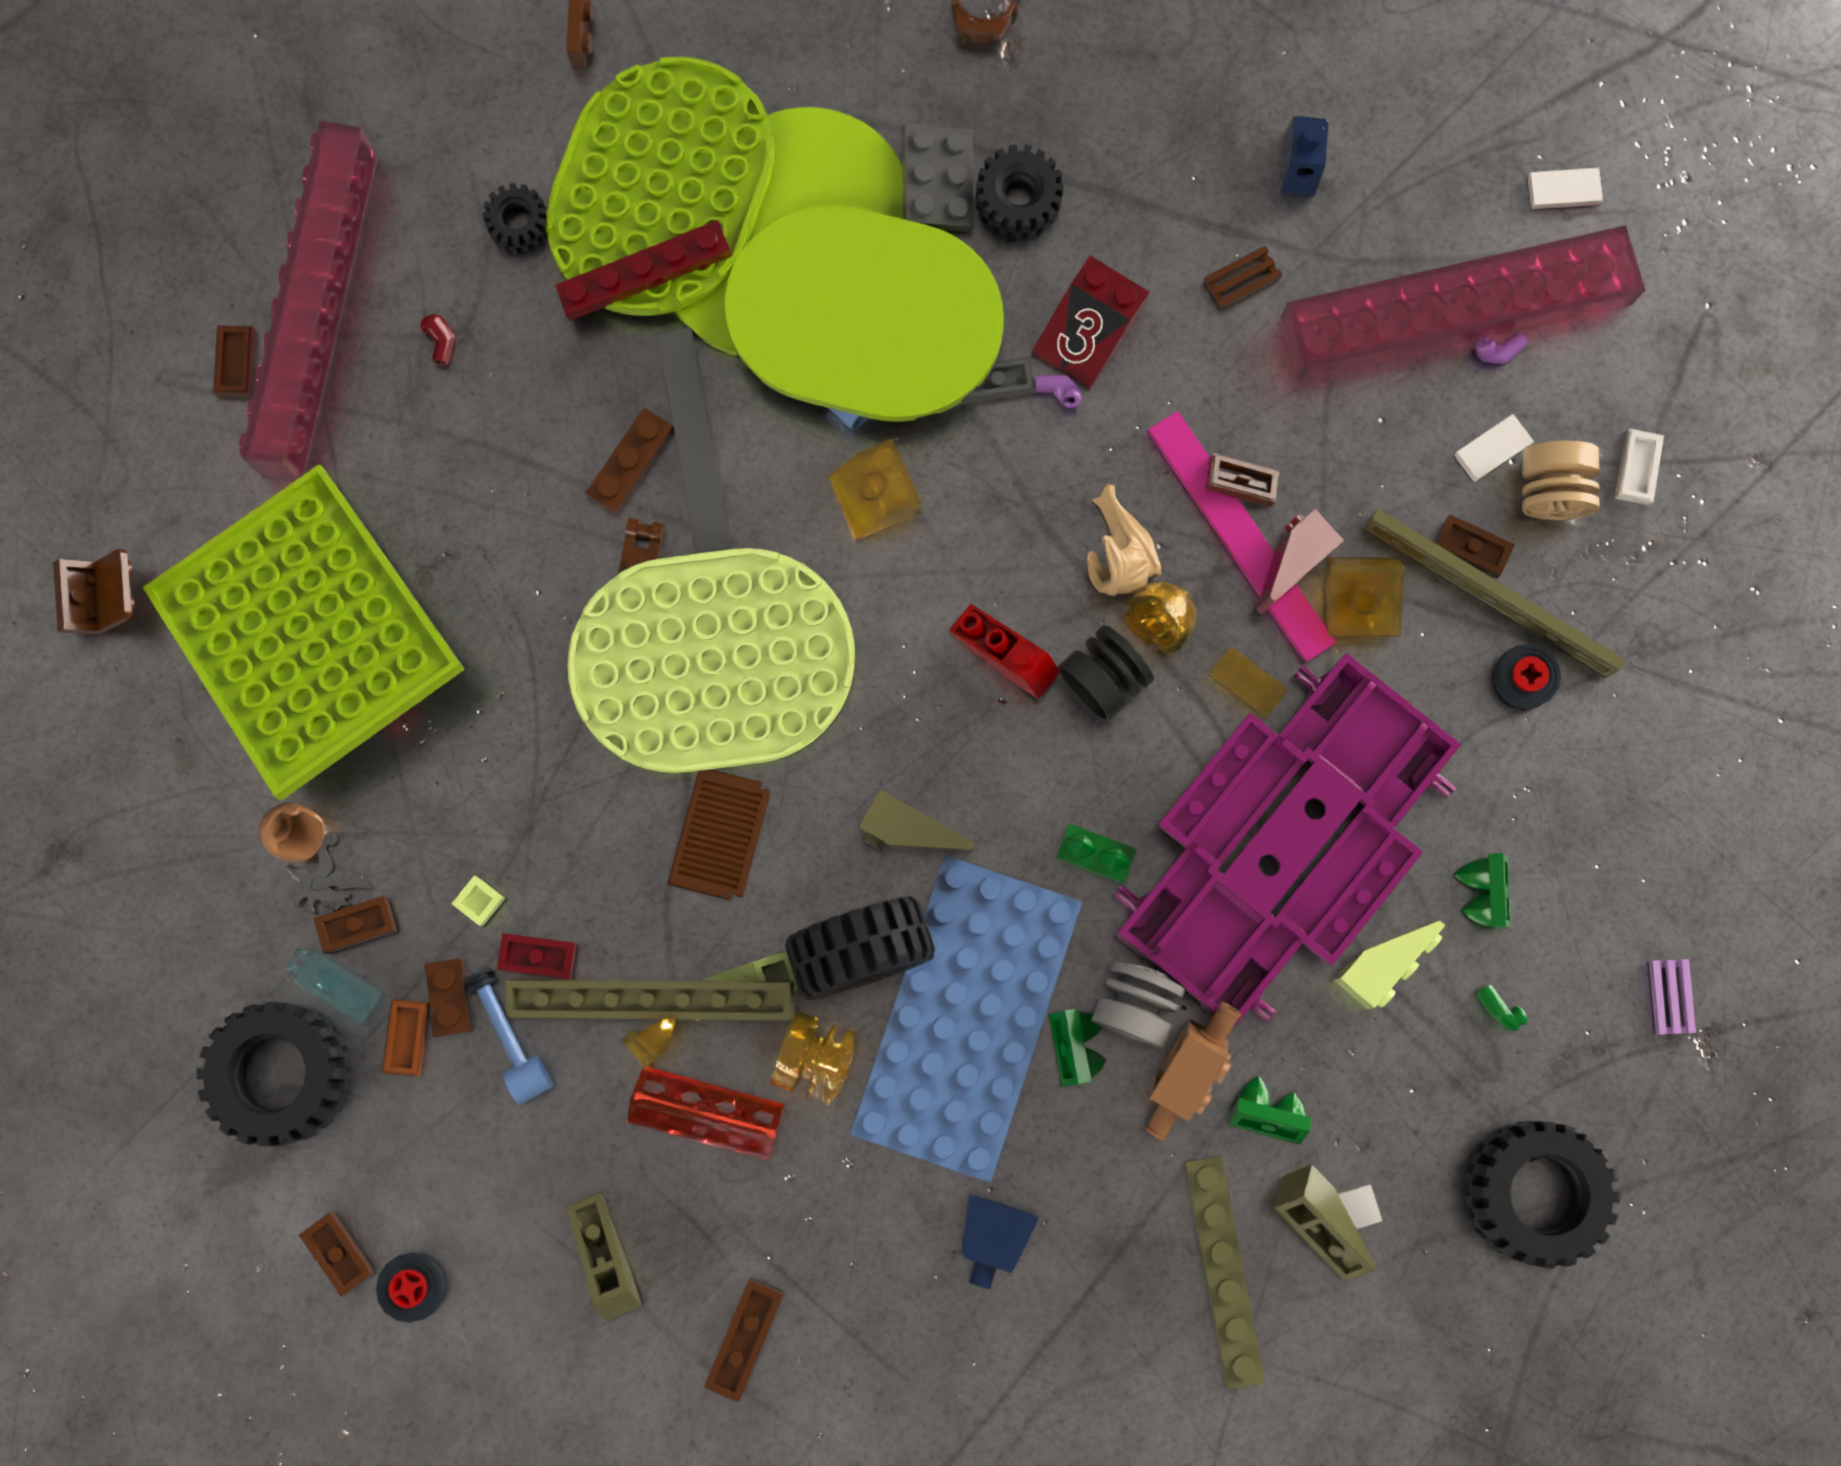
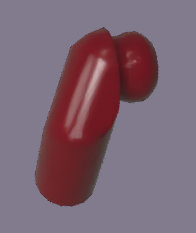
(443, 336)

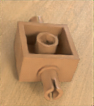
(1190, 1070)

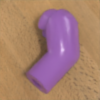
(1499, 353)
(1061, 386)

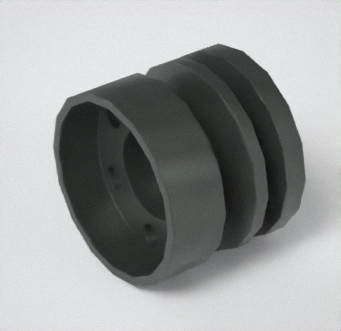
(1112, 667)

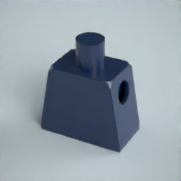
(1304, 147)
(994, 1237)

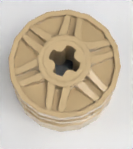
(1561, 480)

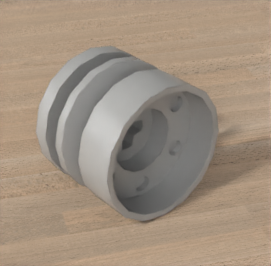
(1138, 1004)

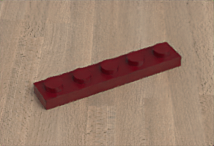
(643, 270)

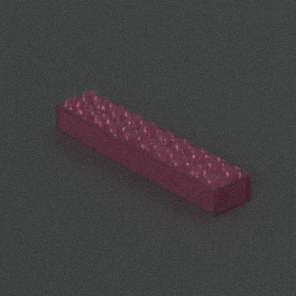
(309, 302)
(1462, 303)

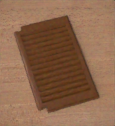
(719, 834)

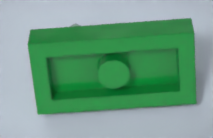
(1096, 853)
(1492, 875)
(1069, 1033)
(1283, 1122)

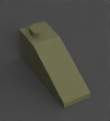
(904, 828)
(1322, 1220)
(603, 1258)

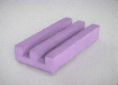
(1685, 996)

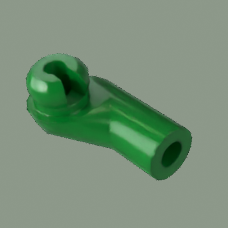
(1499, 1011)

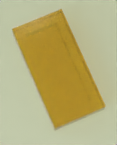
(1248, 682)

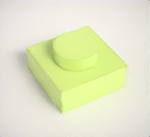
(478, 901)

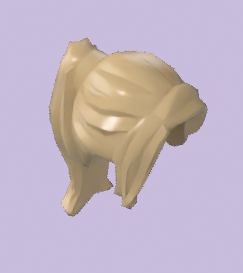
(1128, 550)

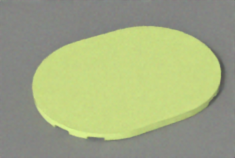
(711, 660)

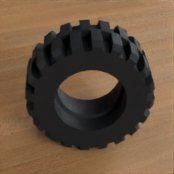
(859, 947)
(226, 1074)
(1590, 1194)

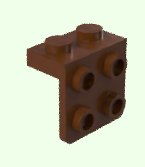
(93, 594)

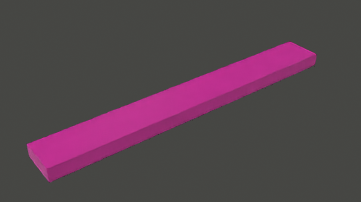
(1239, 535)

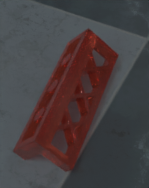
(702, 1119)

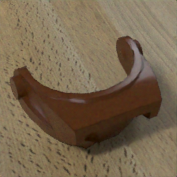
(982, 29)

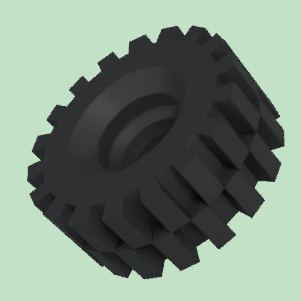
(1025, 169)

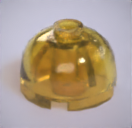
(1163, 615)

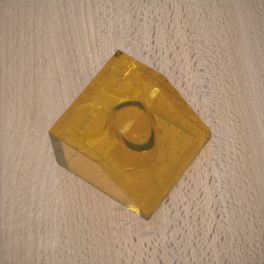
(875, 489)
(1364, 596)

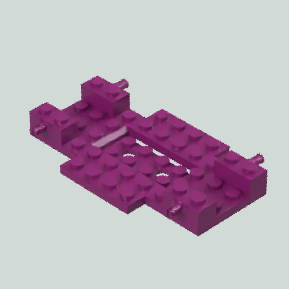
(1218, 928)

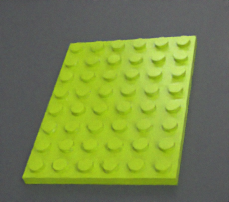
(302, 631)

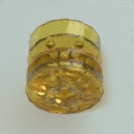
(813, 1058)

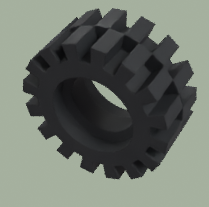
(506, 201)

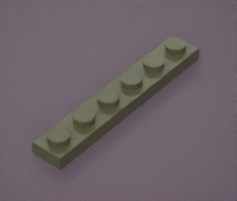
(1224, 1272)

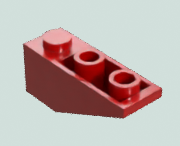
(1006, 651)

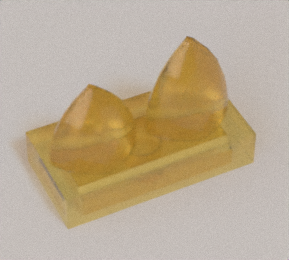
(650, 1042)

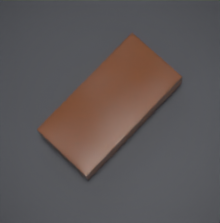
(406, 1038)

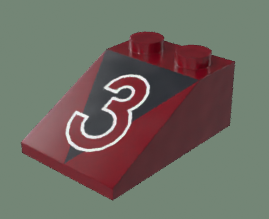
(1090, 322)

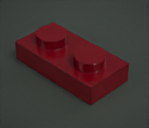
(536, 956)

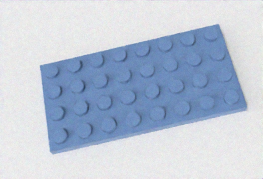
(967, 1020)

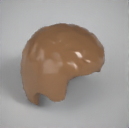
(291, 832)

